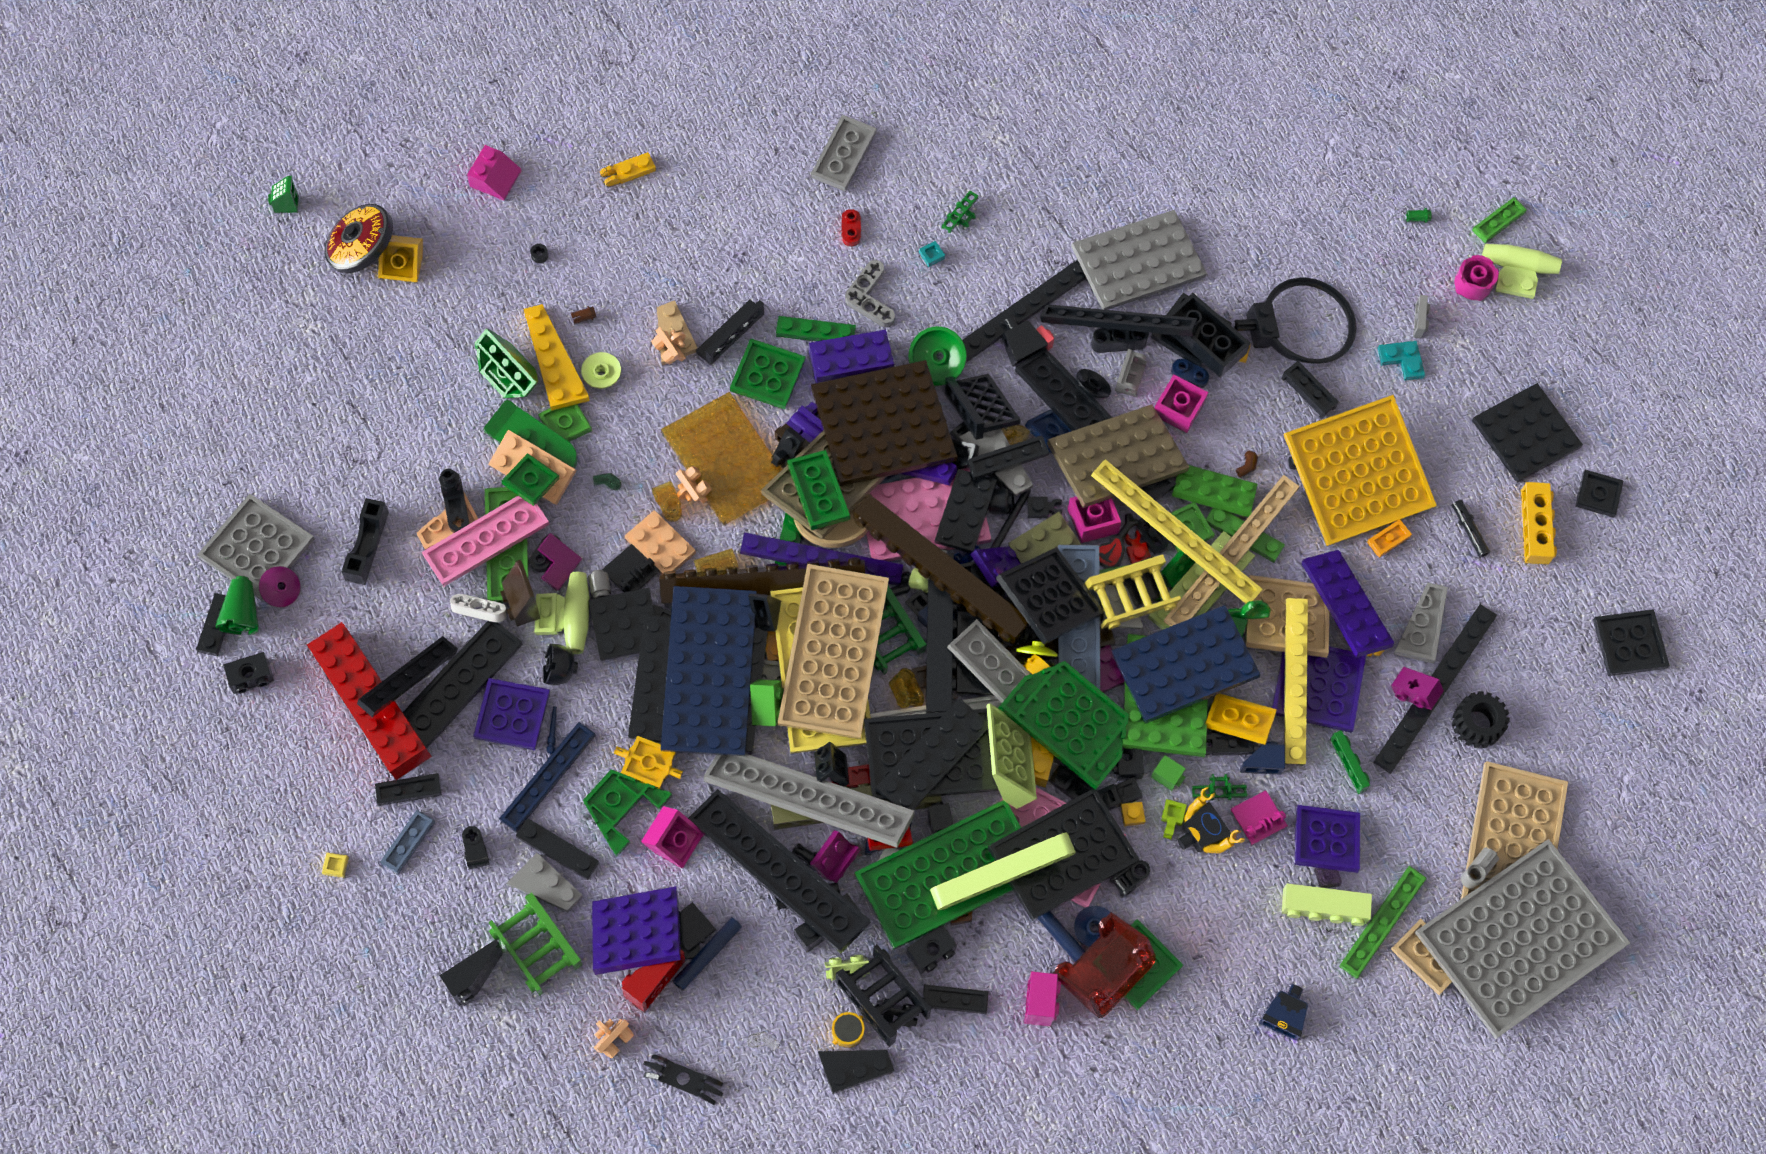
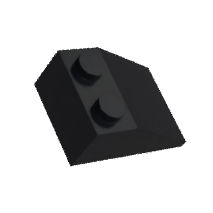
(469, 975)

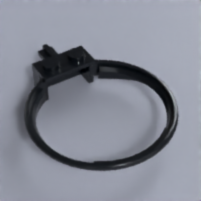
(1264, 328)

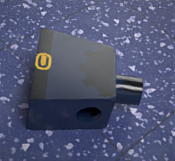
(1286, 1013)

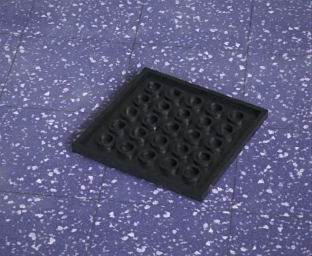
(651, 674)

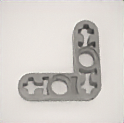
(863, 295)

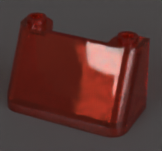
(1108, 966)

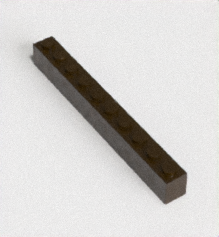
(941, 569)
(750, 579)

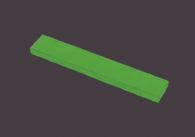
(1382, 922)

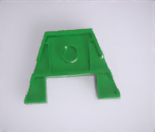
(614, 799)

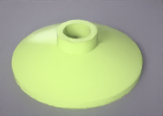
(598, 363)

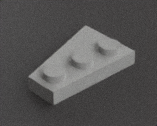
(546, 884)

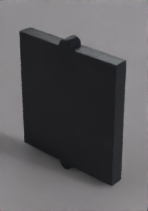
(693, 927)

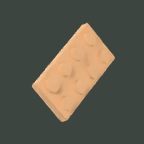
(515, 447)

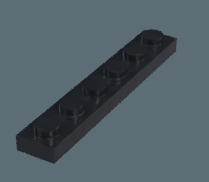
(407, 676)

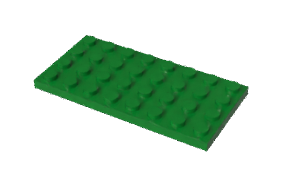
(902, 881)

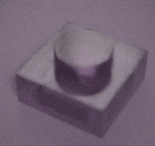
(1328, 878)

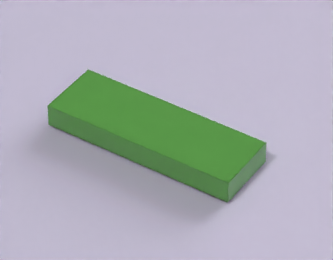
(1499, 220)

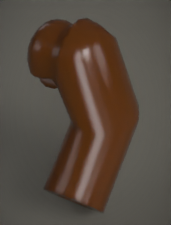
(1250, 464)

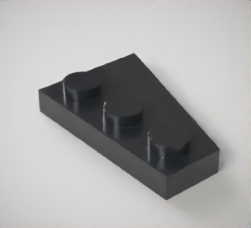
(854, 1068)

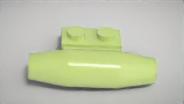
(1520, 268)
(566, 613)

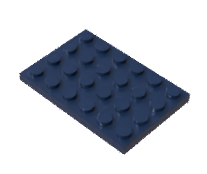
(1185, 664)

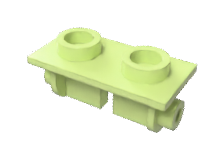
(852, 964)

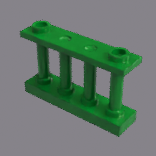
(903, 625)

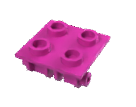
(1259, 817)

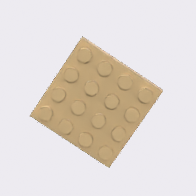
(1270, 631)

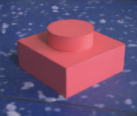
(1047, 335)

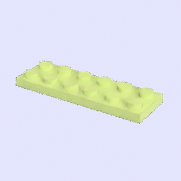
(1190, 578)

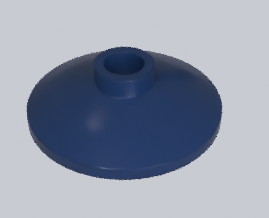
(1085, 919)

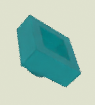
(932, 253)

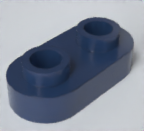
(1190, 372)

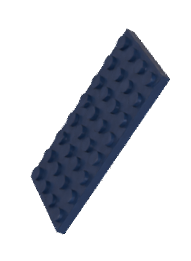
(708, 672)

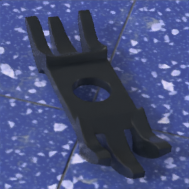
(693, 1087)

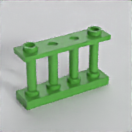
(544, 924)

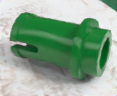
(1418, 215)

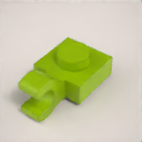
(1172, 814)

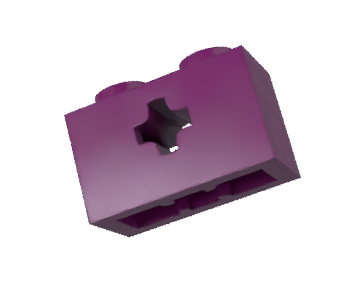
(1417, 688)

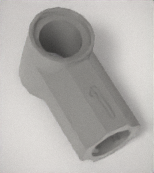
(1480, 868)

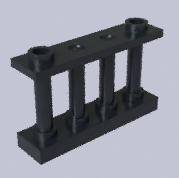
(874, 1014)

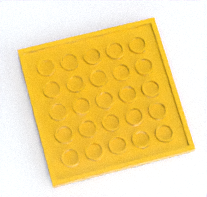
(1359, 470)

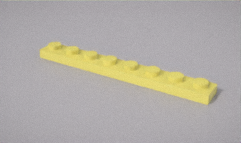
(1295, 681)

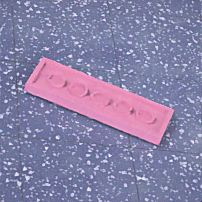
(484, 539)

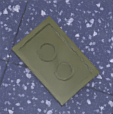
(1043, 538)

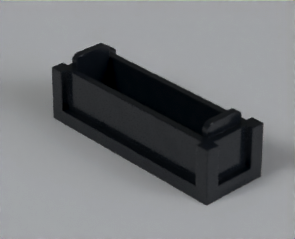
(1310, 389)

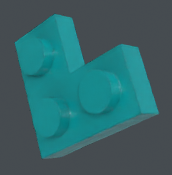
(1405, 354)

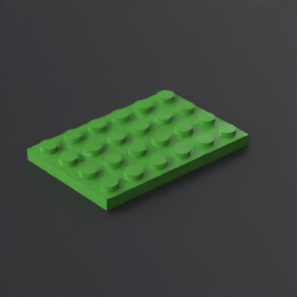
(1175, 733)

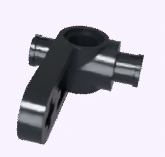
(453, 499)

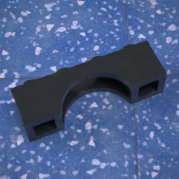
(360, 559)

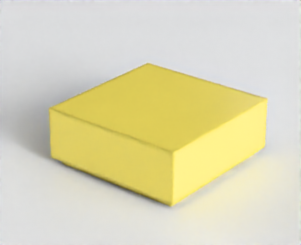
(335, 865)

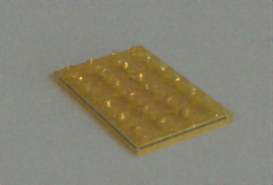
(727, 454)

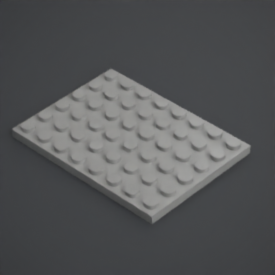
(1522, 938)

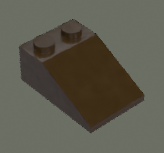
(519, 596)

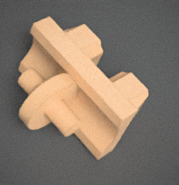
(664, 339)
(689, 488)
(619, 1030)

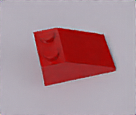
(649, 981)

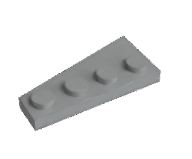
(1013, 478)
(1424, 627)

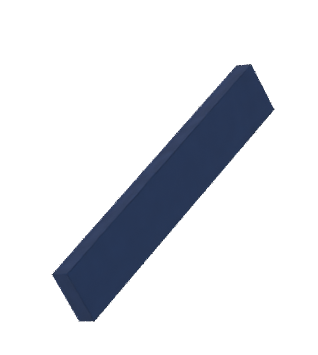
(547, 777)

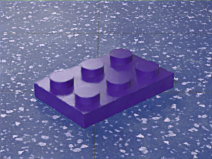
(994, 561)

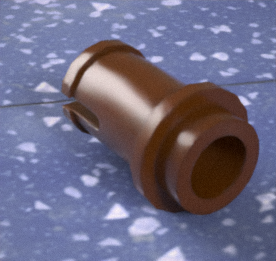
(585, 314)

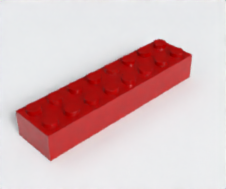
(354, 677)

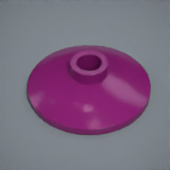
(269, 586)

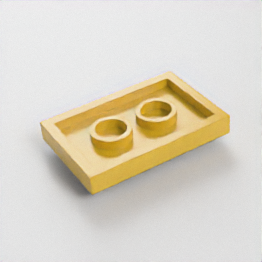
(1240, 718)

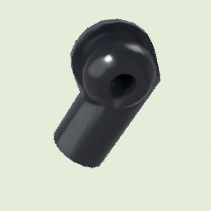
(903, 587)

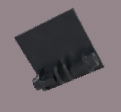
(631, 569)

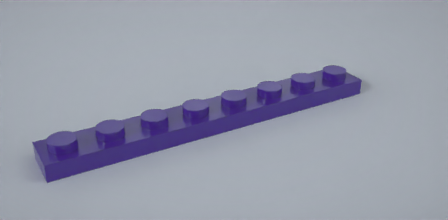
(789, 551)

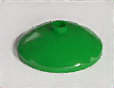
(935, 341)

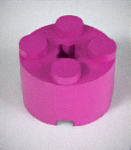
(1476, 278)

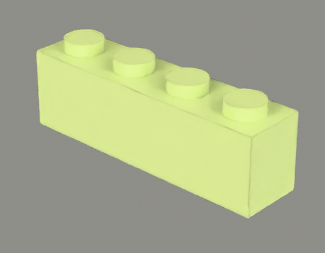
(1326, 904)

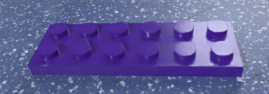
(1347, 603)

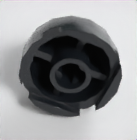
(559, 665)

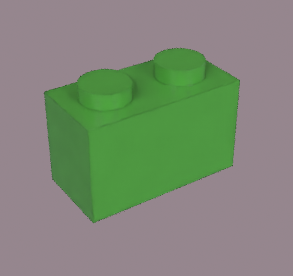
(766, 701)

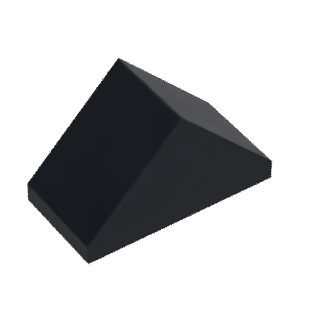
(766, 611)

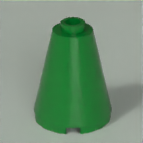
(239, 608)

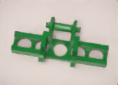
(958, 220)
(1228, 786)

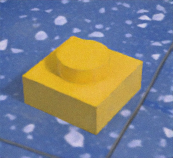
(1132, 814)

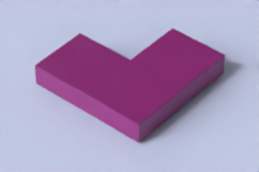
(563, 561)

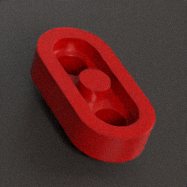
(851, 226)

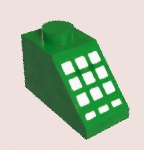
(284, 196)

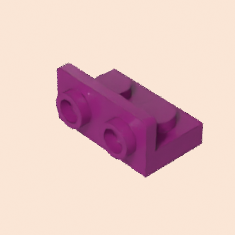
(834, 857)

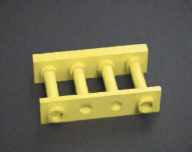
(1135, 572)

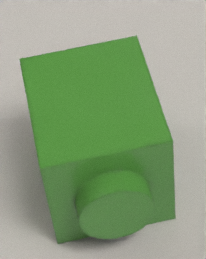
(1169, 773)

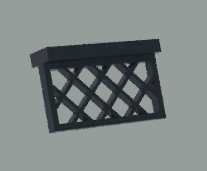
(967, 408)

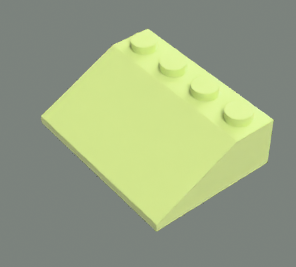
(1011, 759)

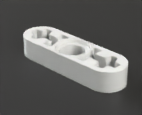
(465, 605)

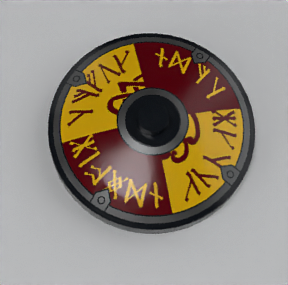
(358, 238)

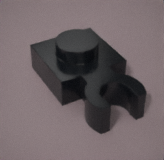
(1040, 507)

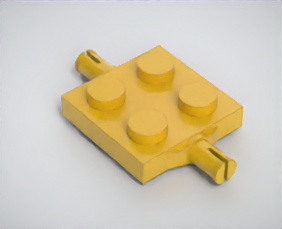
(647, 762)

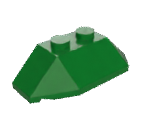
(504, 366)

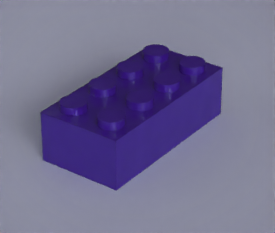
(850, 355)

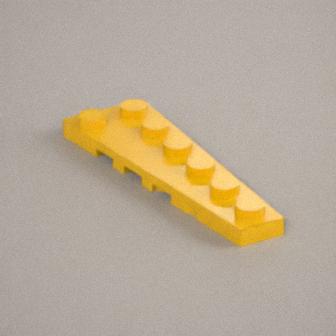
(557, 371)

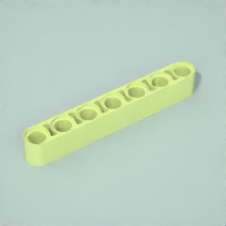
(1002, 871)

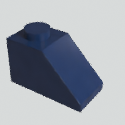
(1266, 760)

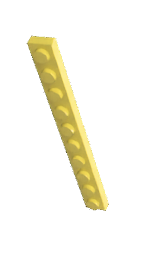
(1176, 532)

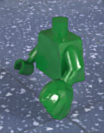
(1250, 610)

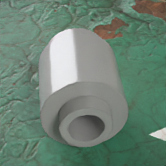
(599, 584)

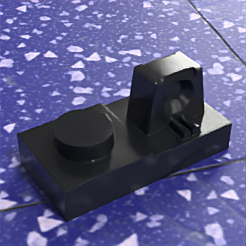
(787, 447)

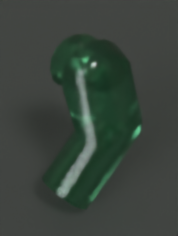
(608, 479)

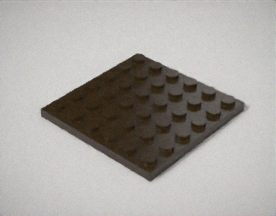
(883, 423)

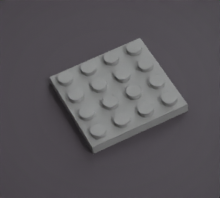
(254, 542)

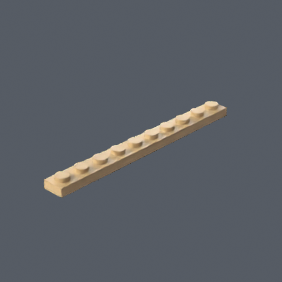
(1234, 549)

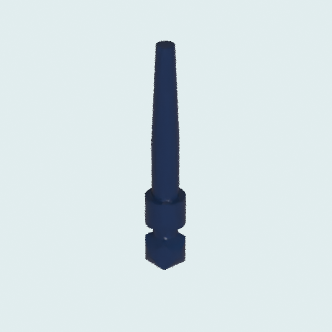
(551, 741)

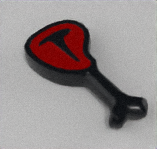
(1112, 552)

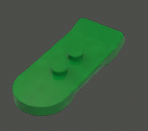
(521, 423)

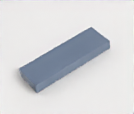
(407, 842)

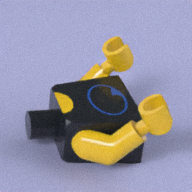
(1205, 828)

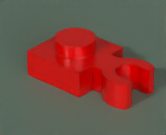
(1136, 551)

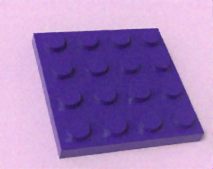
(1331, 689)
(636, 930)

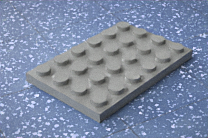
(1138, 260)

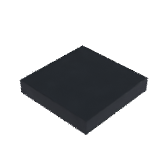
(1599, 493)

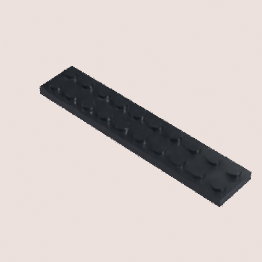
(1071, 402)
(780, 871)

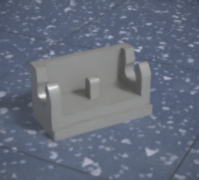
(1131, 373)

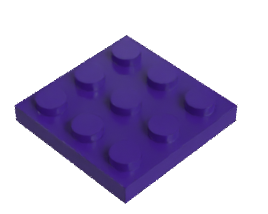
(511, 714)
(1327, 838)

